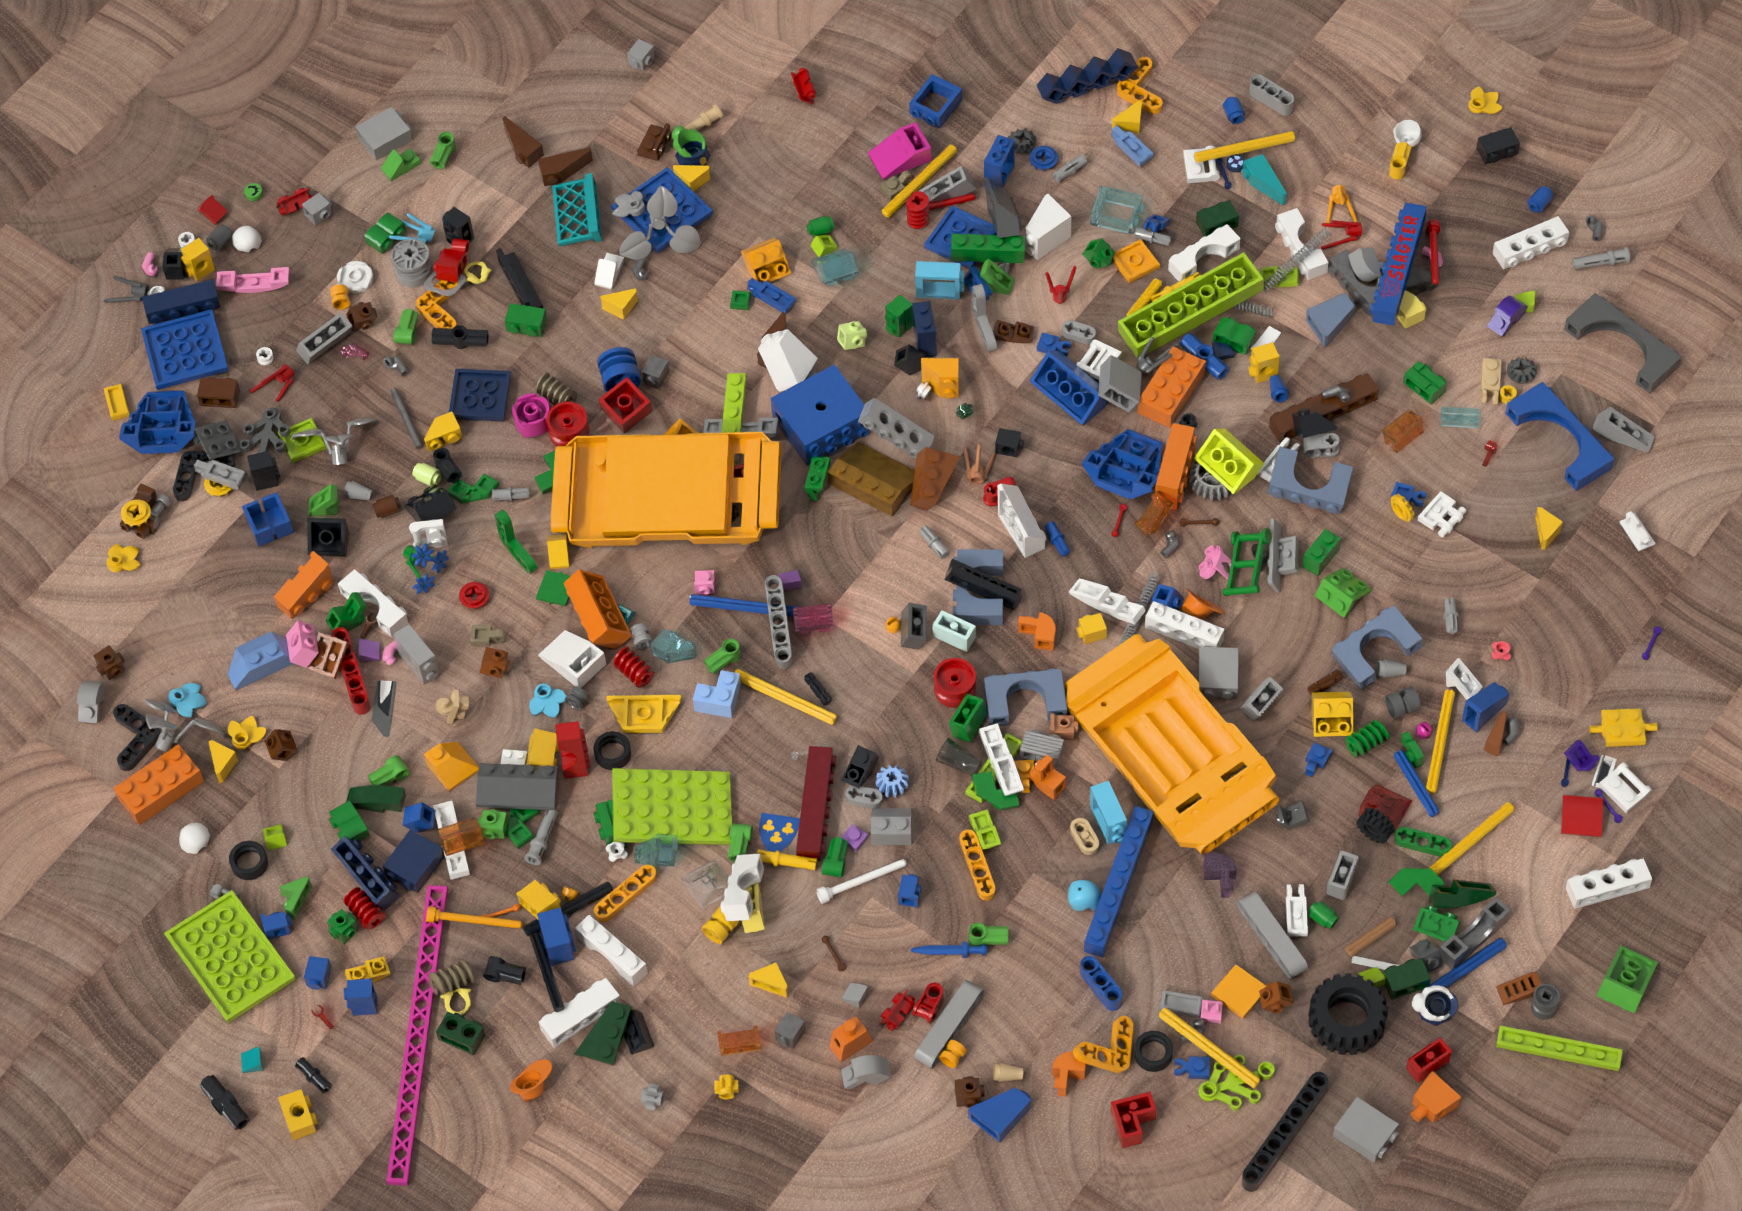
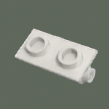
(1637, 531)

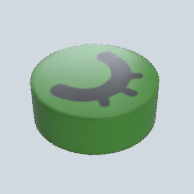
(253, 192)

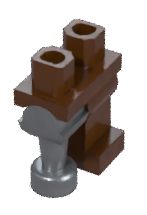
(149, 496)

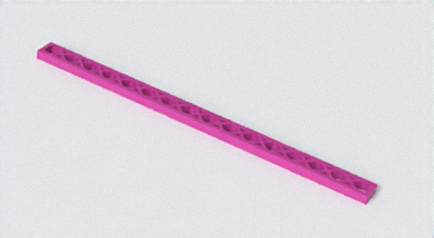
(411, 1036)

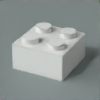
(514, 757)

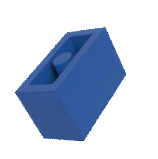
(361, 997)

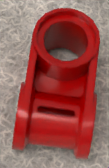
(993, 493)
(928, 1006)

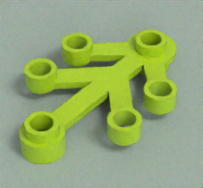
(1233, 1084)

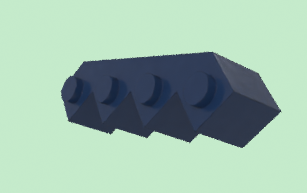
(1096, 75)

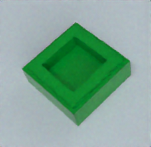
(740, 300)

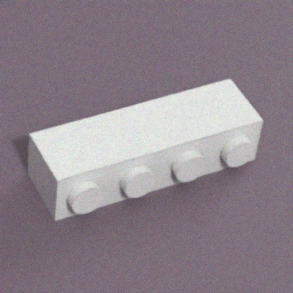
(579, 1012)

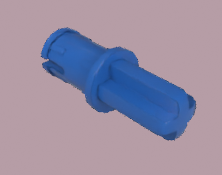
(1057, 538)

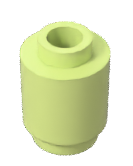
(427, 474)

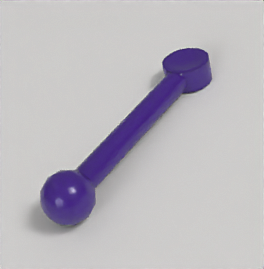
(1657, 631)
(1617, 818)

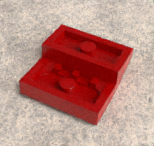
(1582, 816)

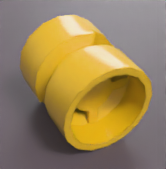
(717, 927)

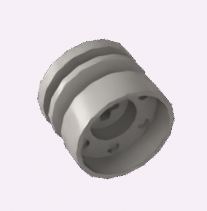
(411, 262)

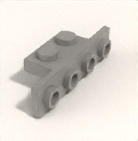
(1282, 555)

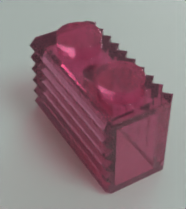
(813, 617)

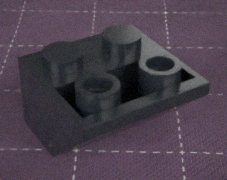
(430, 505)

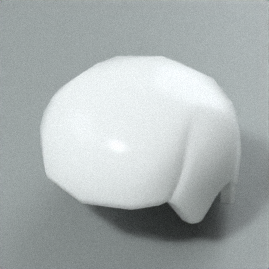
(1408, 132)
(246, 238)
(194, 837)

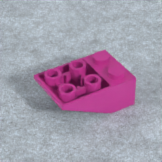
(901, 151)

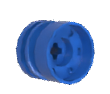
(617, 365)

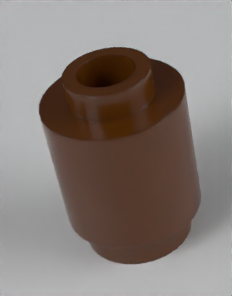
(386, 506)

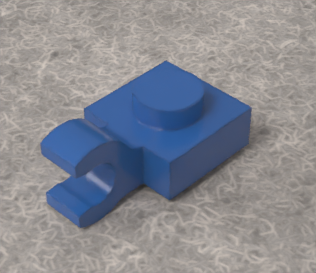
(1316, 758)

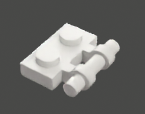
(1436, 511)

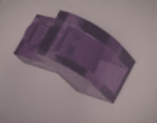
(1222, 868)

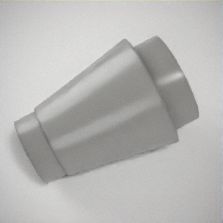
(357, 491)
(1389, 668)

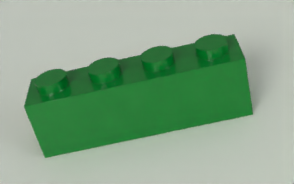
(984, 247)

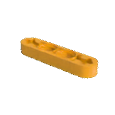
(974, 865)
(622, 891)

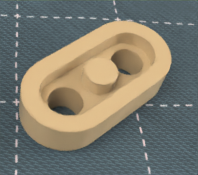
(1085, 837)

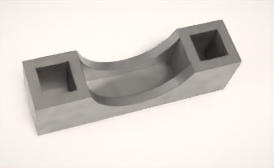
(1341, 269)
(1488, 922)

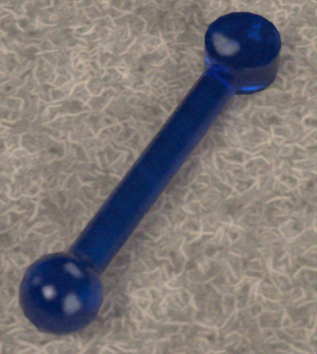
(1227, 185)
(1564, 782)

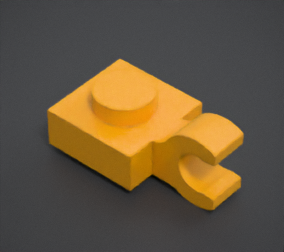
(1023, 768)

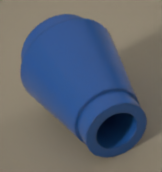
(1278, 390)

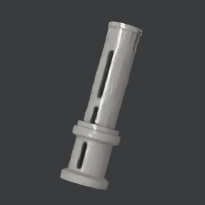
(1610, 258)
(539, 843)

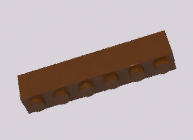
(1362, 392)

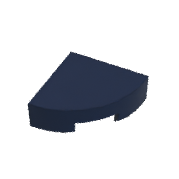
(1222, 350)

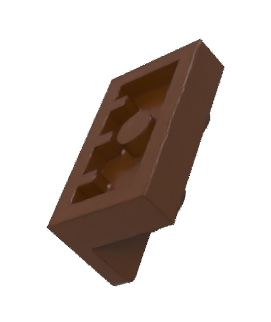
(654, 142)

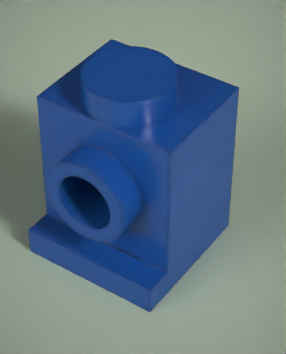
(909, 891)
(276, 924)

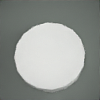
(356, 276)

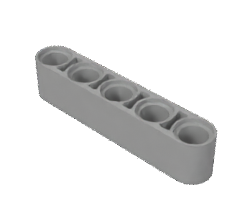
(777, 613)
(1272, 935)
(949, 1023)

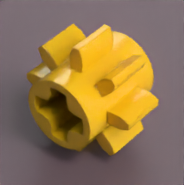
(726, 1086)

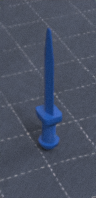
(963, 949)

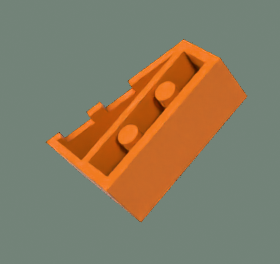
(306, 586)

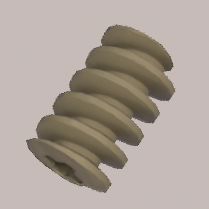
(554, 390)
(451, 976)

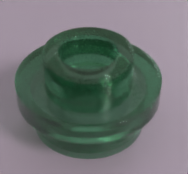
(964, 411)

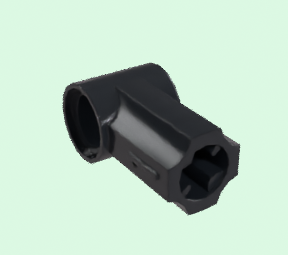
(446, 465)
(498, 970)

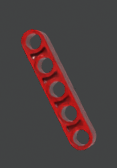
(352, 678)

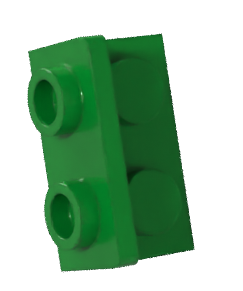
(816, 477)
(1436, 924)

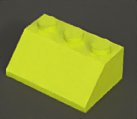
(1228, 460)

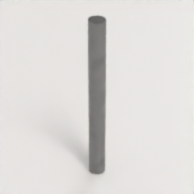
(406, 418)

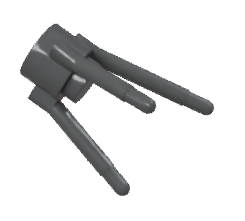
(138, 289)
(1147, 364)

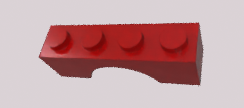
(575, 756)

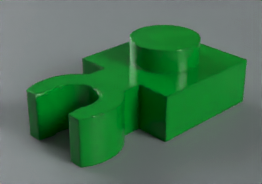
(1413, 751)

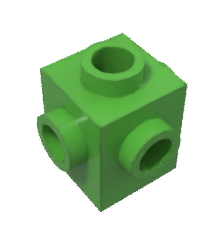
(493, 824)

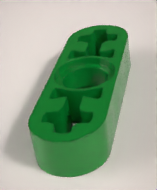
(1409, 832)

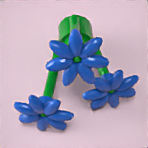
(415, 556)

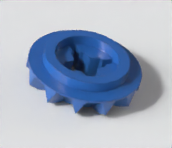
(1037, 154)

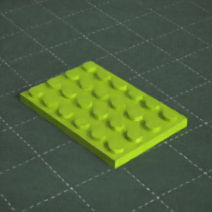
(671, 803)
(230, 956)

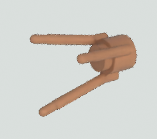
(977, 474)

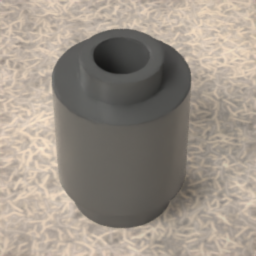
(219, 237)

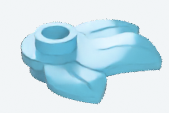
(189, 699)
(546, 703)

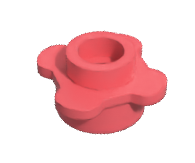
(1501, 645)

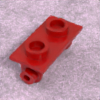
(804, 86)
(287, 203)
(891, 1015)

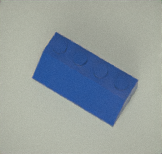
(1068, 387)

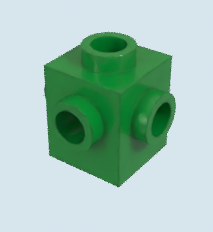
(1098, 253)
(342, 926)

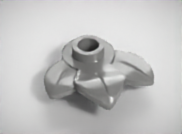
(629, 204)

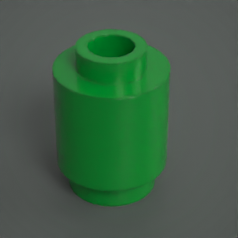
(820, 226)
(1323, 915)

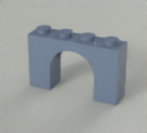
(1284, 484)
(974, 609)
(1389, 625)
(1046, 683)

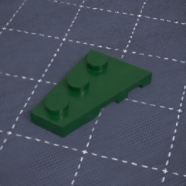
(607, 1034)

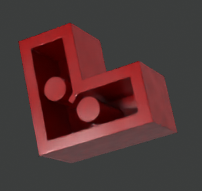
(1129, 1114)

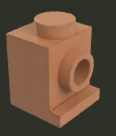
(1063, 726)

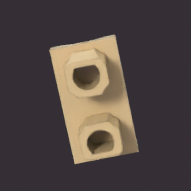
(454, 706)

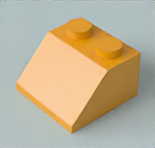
(942, 376)

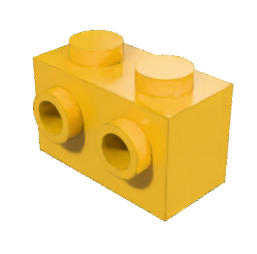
(542, 748)

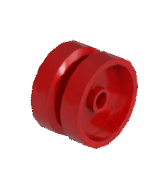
(566, 422)
(954, 680)

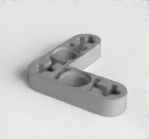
(980, 317)

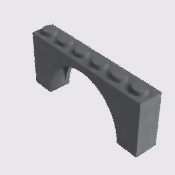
(1600, 315)

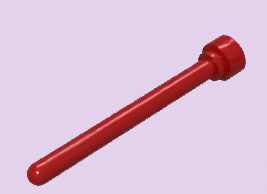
(1432, 229)

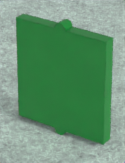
(553, 588)

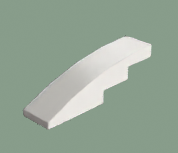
(1104, 600)
(1001, 760)
(456, 862)

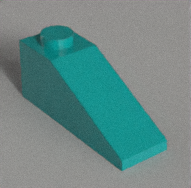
(1263, 178)

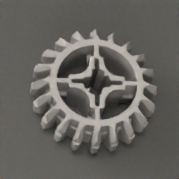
(1206, 485)

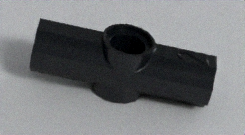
(460, 337)
(224, 1102)

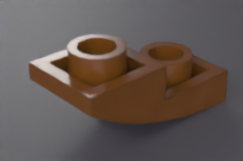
(1013, 333)

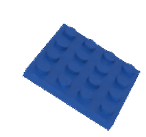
(690, 209)
(184, 349)

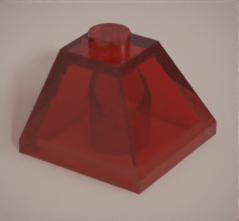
(1388, 802)

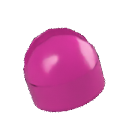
(1421, 732)

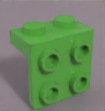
(1341, 591)

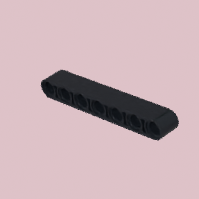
(1283, 1140)

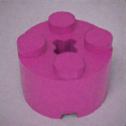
(531, 415)

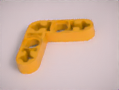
(1134, 89)
(433, 306)
(1112, 1054)

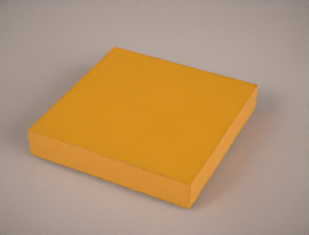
(1135, 261)
(1238, 991)

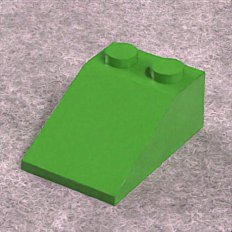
(1627, 979)

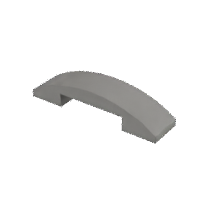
(765, 425)

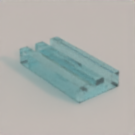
(1459, 420)

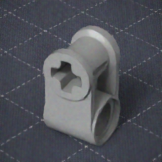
(1321, 446)

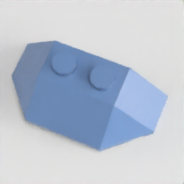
(258, 659)

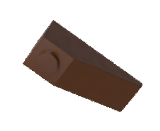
(525, 147)
(560, 167)

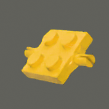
(1623, 727)

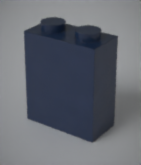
(924, 328)
(413, 861)

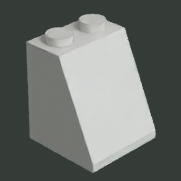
(1047, 228)
(786, 359)

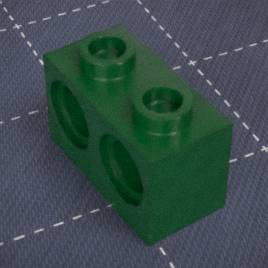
(457, 1037)

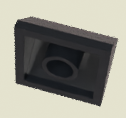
(327, 536)

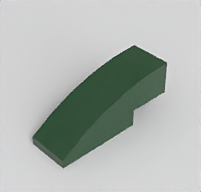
(377, 798)
(1460, 894)

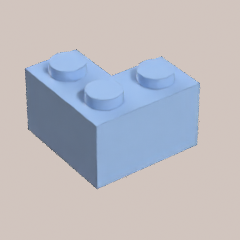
(718, 699)

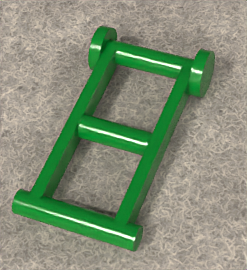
(1236, 540)

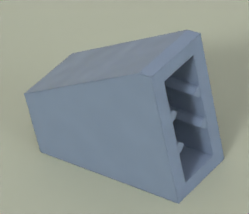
(1330, 317)

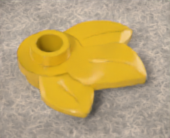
(1484, 102)
(122, 558)
(245, 731)

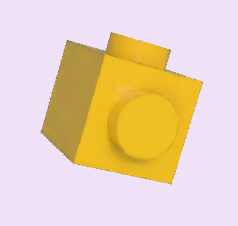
(1091, 628)

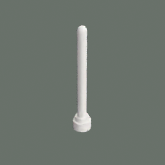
(825, 894)

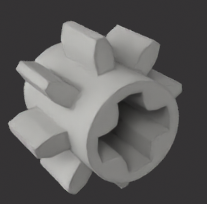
(652, 1096)

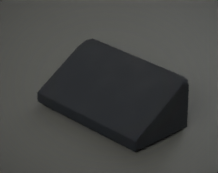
(637, 1033)

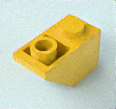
(442, 432)

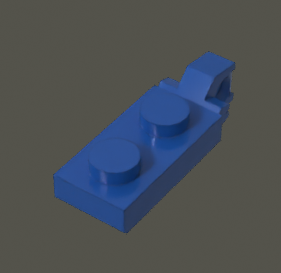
(771, 295)

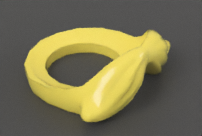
(472, 278)
(464, 993)

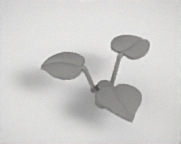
(660, 204)
(338, 452)
(167, 736)

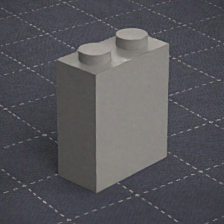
(384, 133)
(1119, 383)
(416, 654)
(1218, 672)
(1366, 1130)

